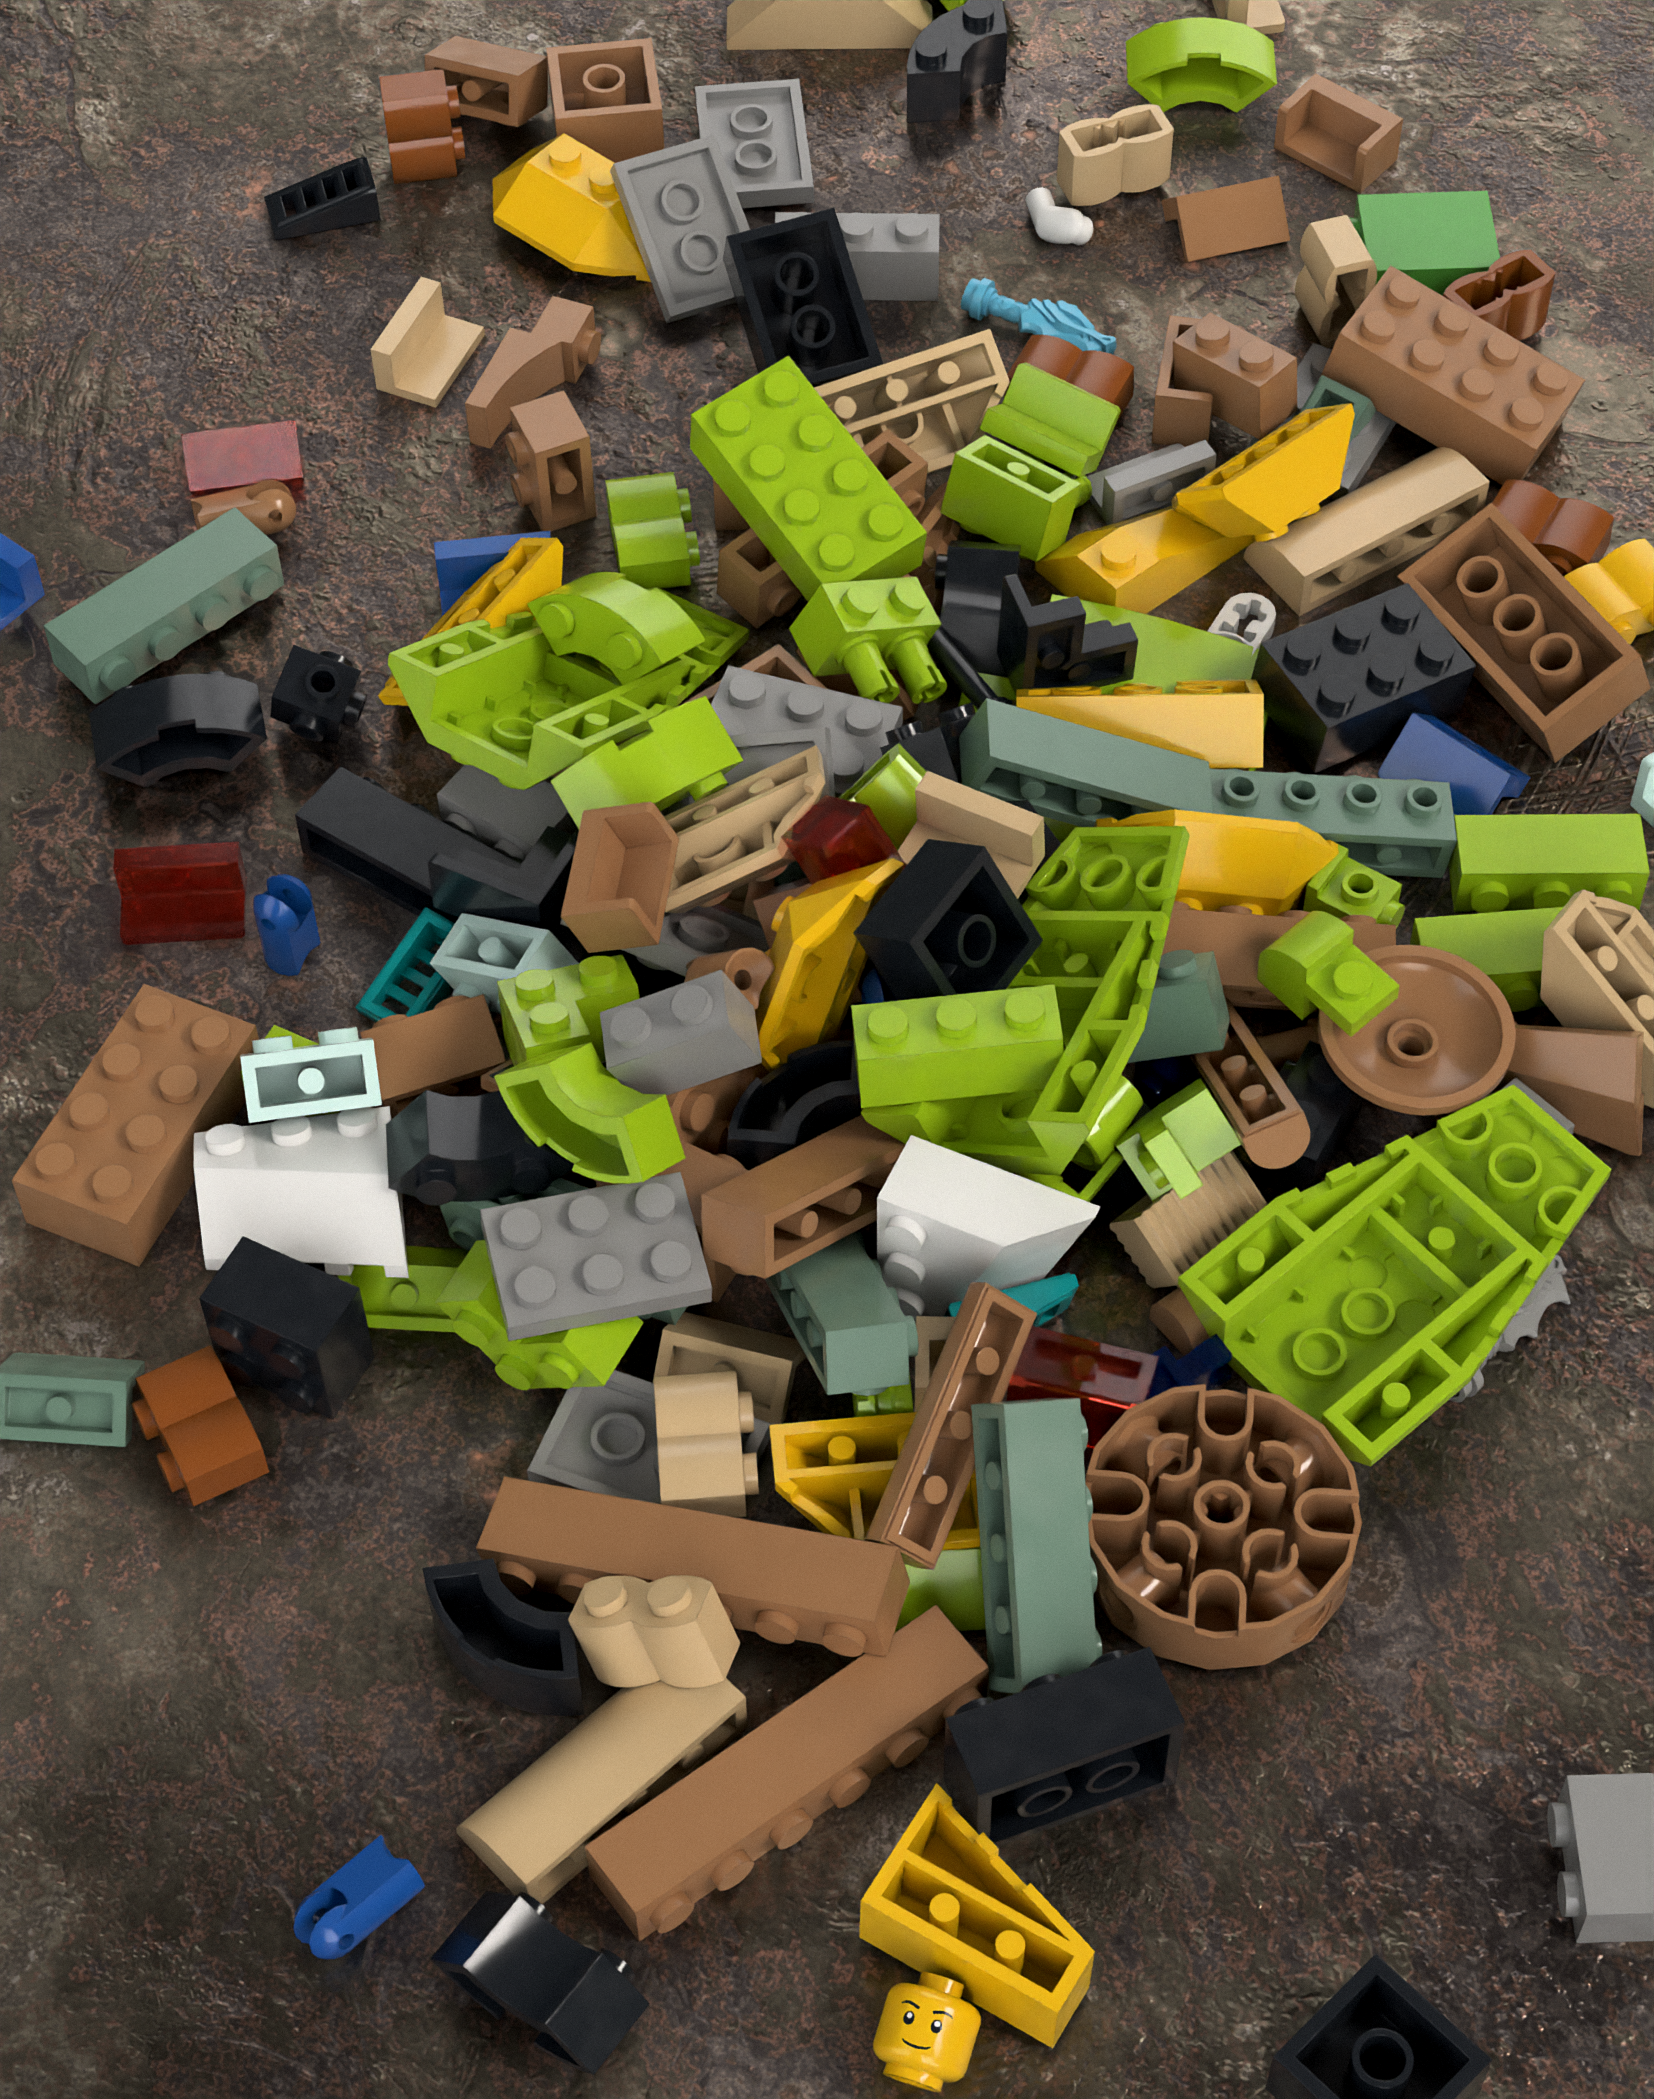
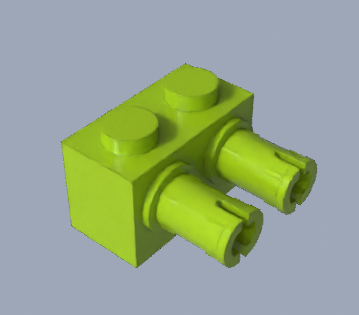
(1012, 497)
(867, 632)

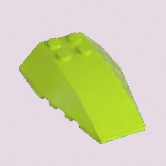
(529, 715)
(1103, 931)
(1397, 1271)

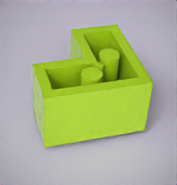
(562, 1005)
(550, 1360)

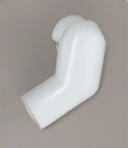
(1056, 223)

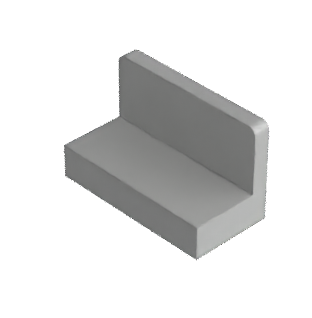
(1149, 480)

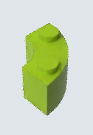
(1200, 62)
(616, 624)
(671, 761)
(591, 1116)

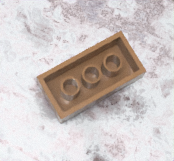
(1452, 377)
(1528, 632)
(125, 1134)

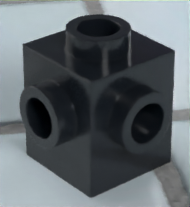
(318, 694)

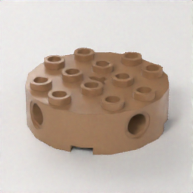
(1221, 1526)

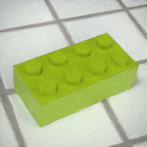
(805, 483)

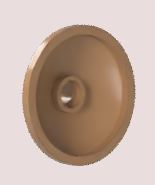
(1442, 1014)

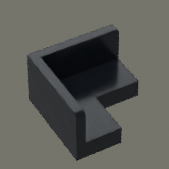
(1055, 647)
(497, 891)

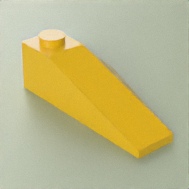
(1138, 560)
(1200, 719)

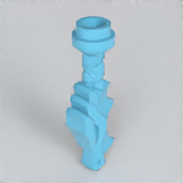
(1036, 317)

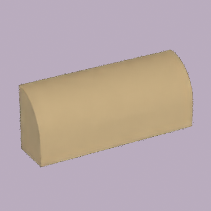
(1370, 529)
(597, 1777)

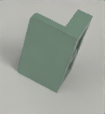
(67, 1398)

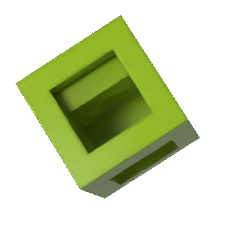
(1354, 889)

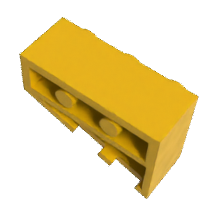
(966, 1916)

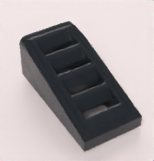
(340, 196)

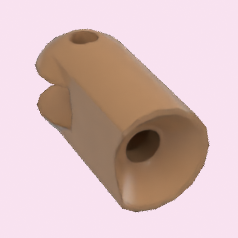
(264, 504)
(744, 967)

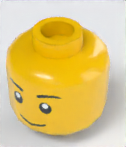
(926, 2032)

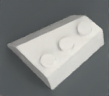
(303, 1190)
(967, 1222)

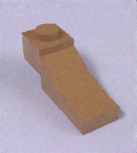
(532, 365)

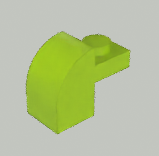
(1323, 969)
(1177, 1142)

